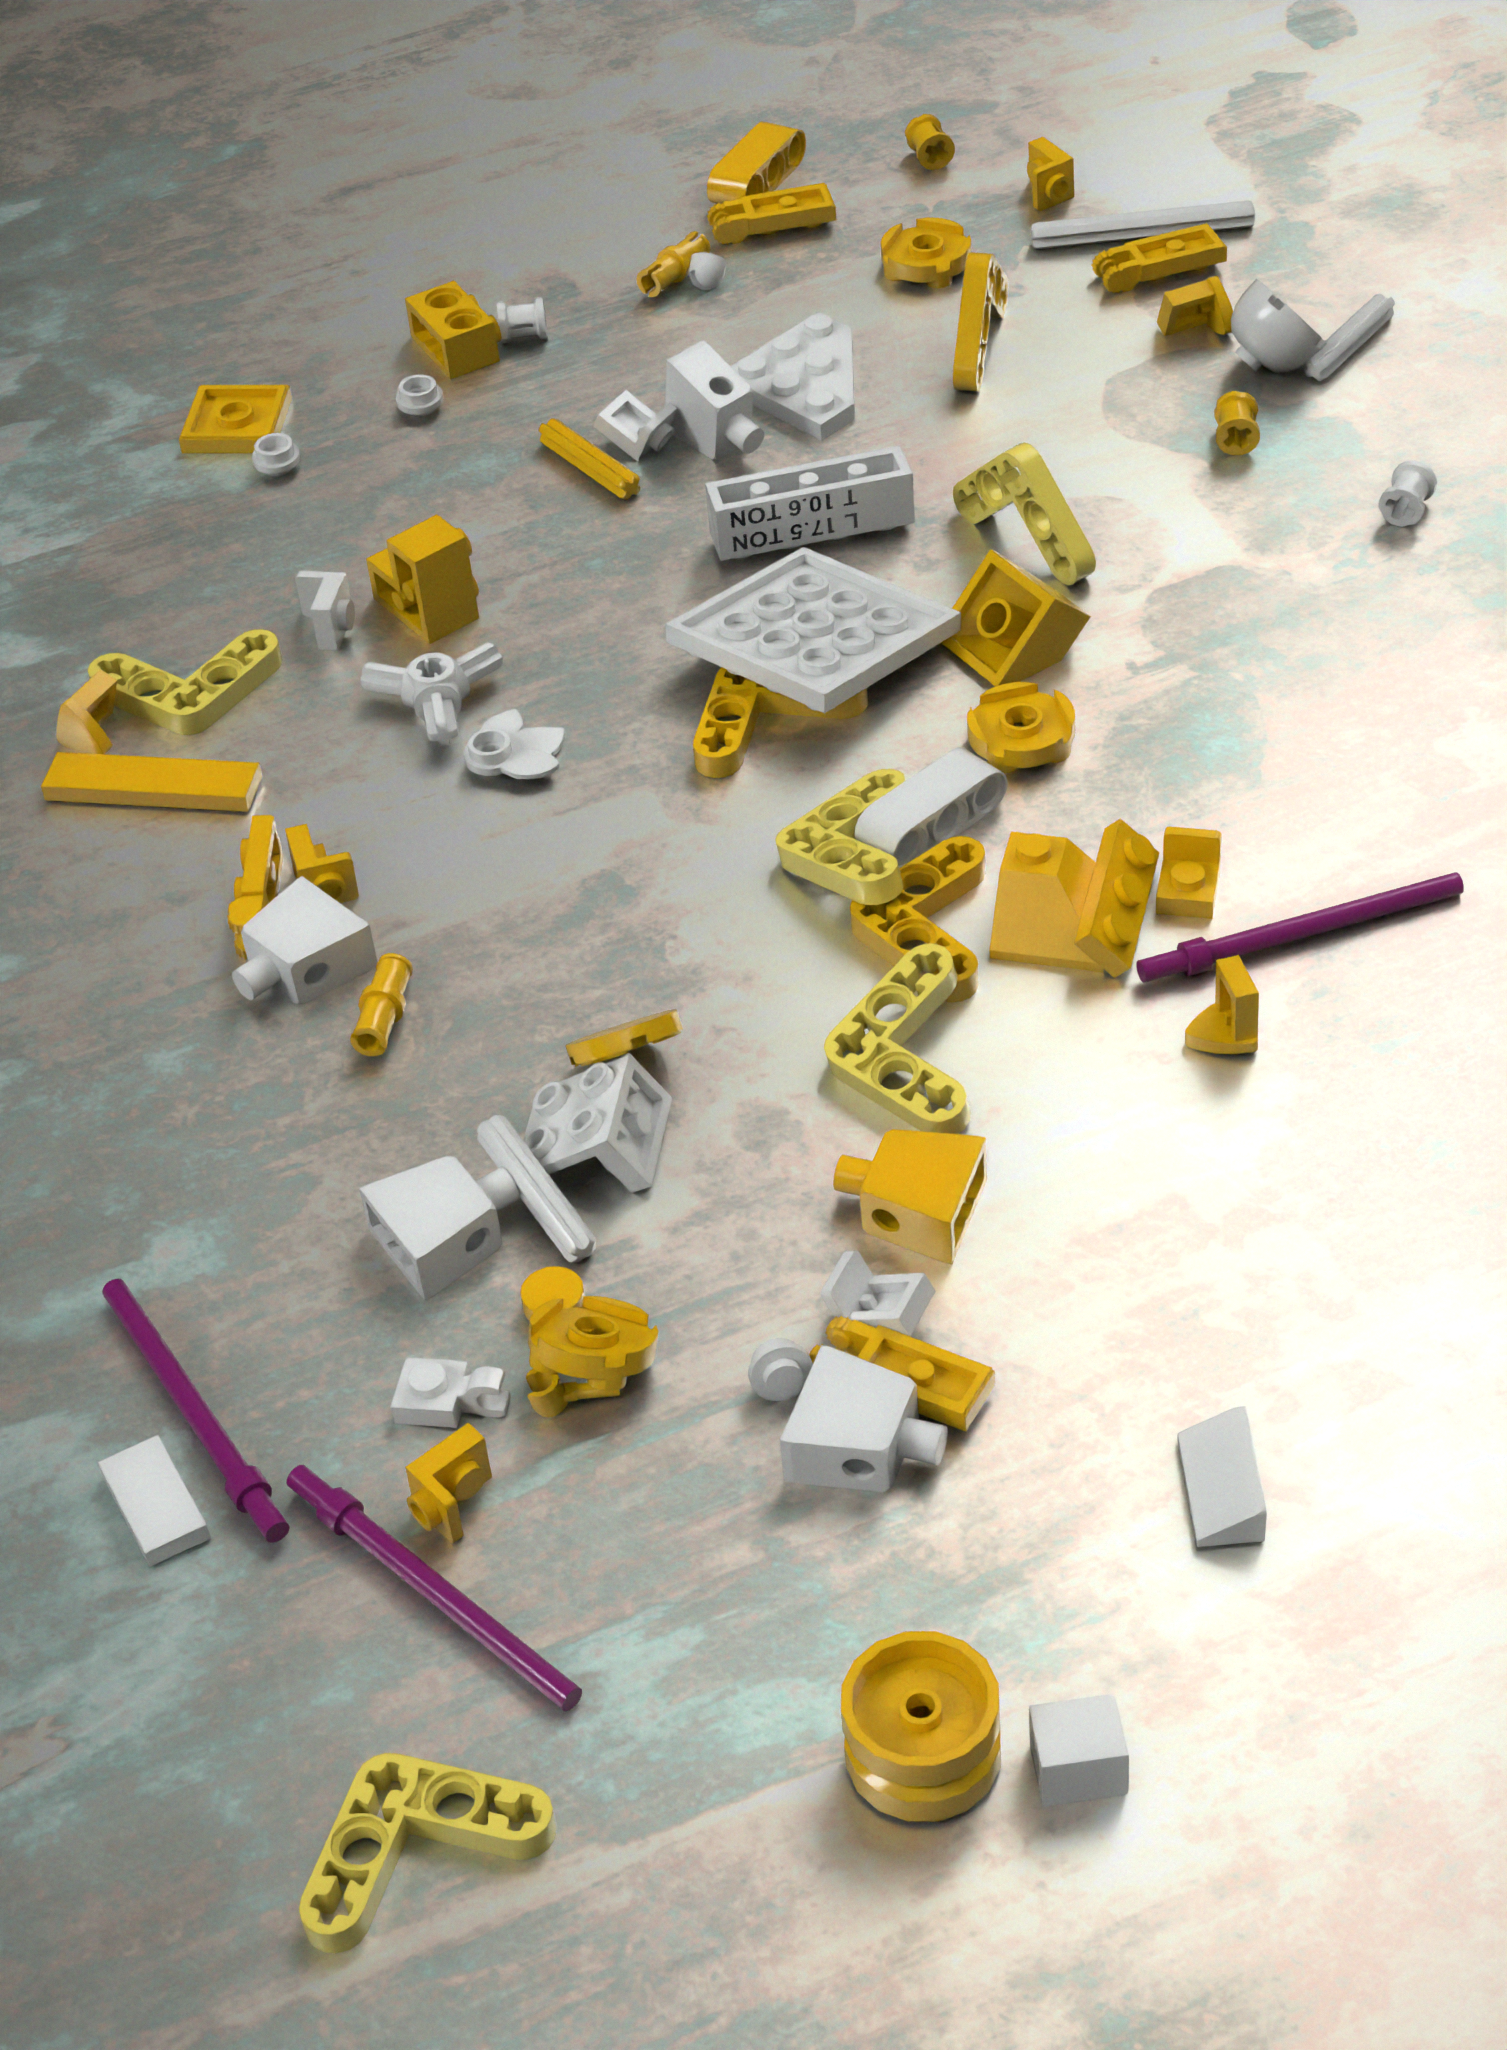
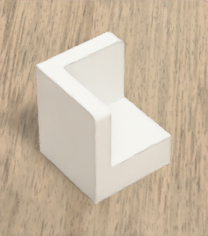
(1078, 1750)

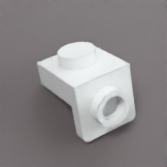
(635, 426)
(328, 602)
(876, 1300)

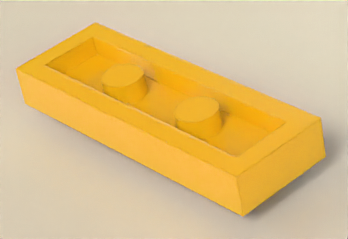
(1117, 898)

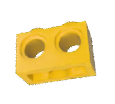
(453, 329)

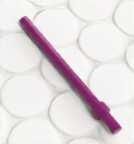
(1199, 955)
(243, 1482)
(346, 1515)

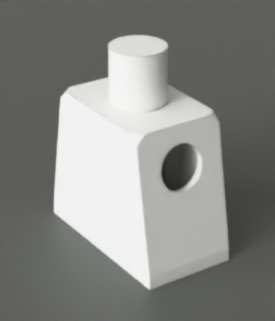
(710, 403)
(303, 945)
(437, 1220)
(856, 1426)

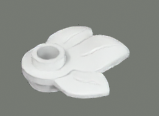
(513, 749)

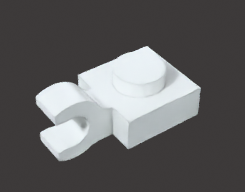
(440, 1390)

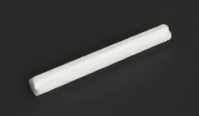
(1140, 224)

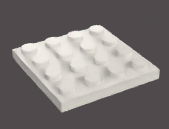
(813, 629)

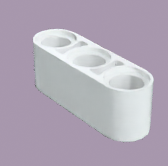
(932, 805)

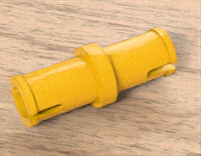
(671, 264)
(381, 1004)

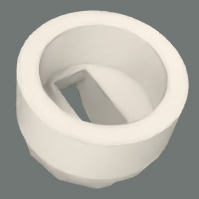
(707, 270)

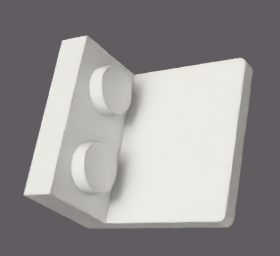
(604, 1113)

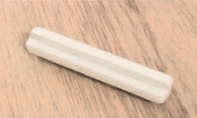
(1350, 336)
(537, 1189)

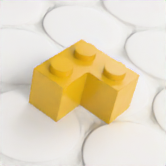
(427, 579)

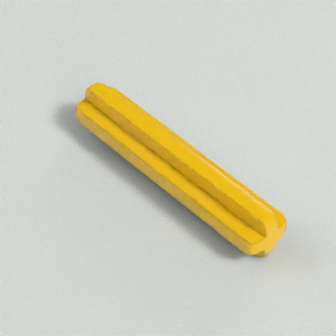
(589, 459)

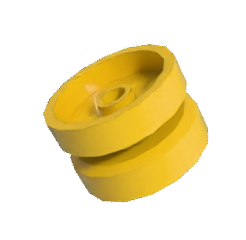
(921, 1726)

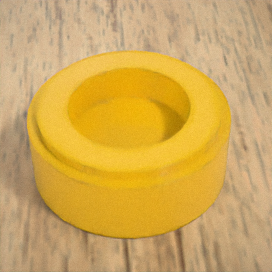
(551, 1284)

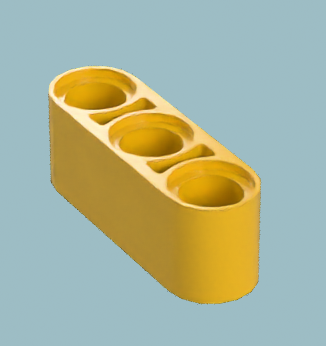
(757, 162)

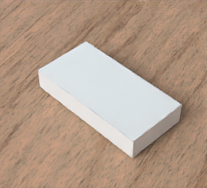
(154, 1500)

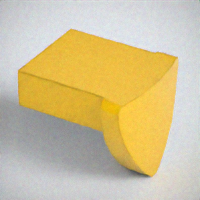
(1195, 306)
(84, 713)
(1232, 1021)

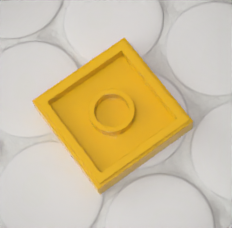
(233, 417)

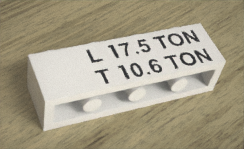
(810, 503)

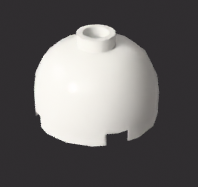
(1272, 332)

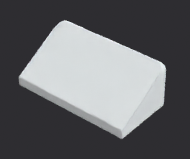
(1223, 1480)

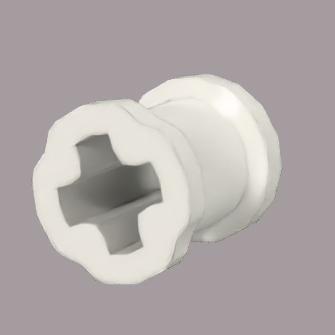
(522, 320)
(1411, 486)

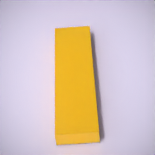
(152, 781)

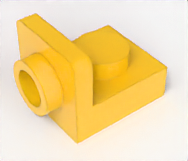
(1050, 174)
(1189, 872)
(330, 873)
(445, 1476)

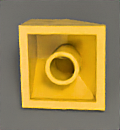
(1012, 622)
(1041, 902)

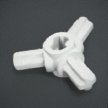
(434, 685)

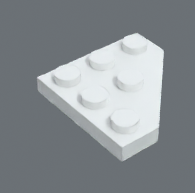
(805, 376)

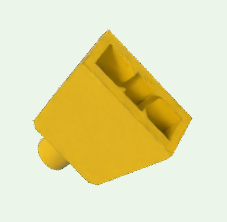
(918, 1189)

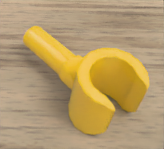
(552, 1396)

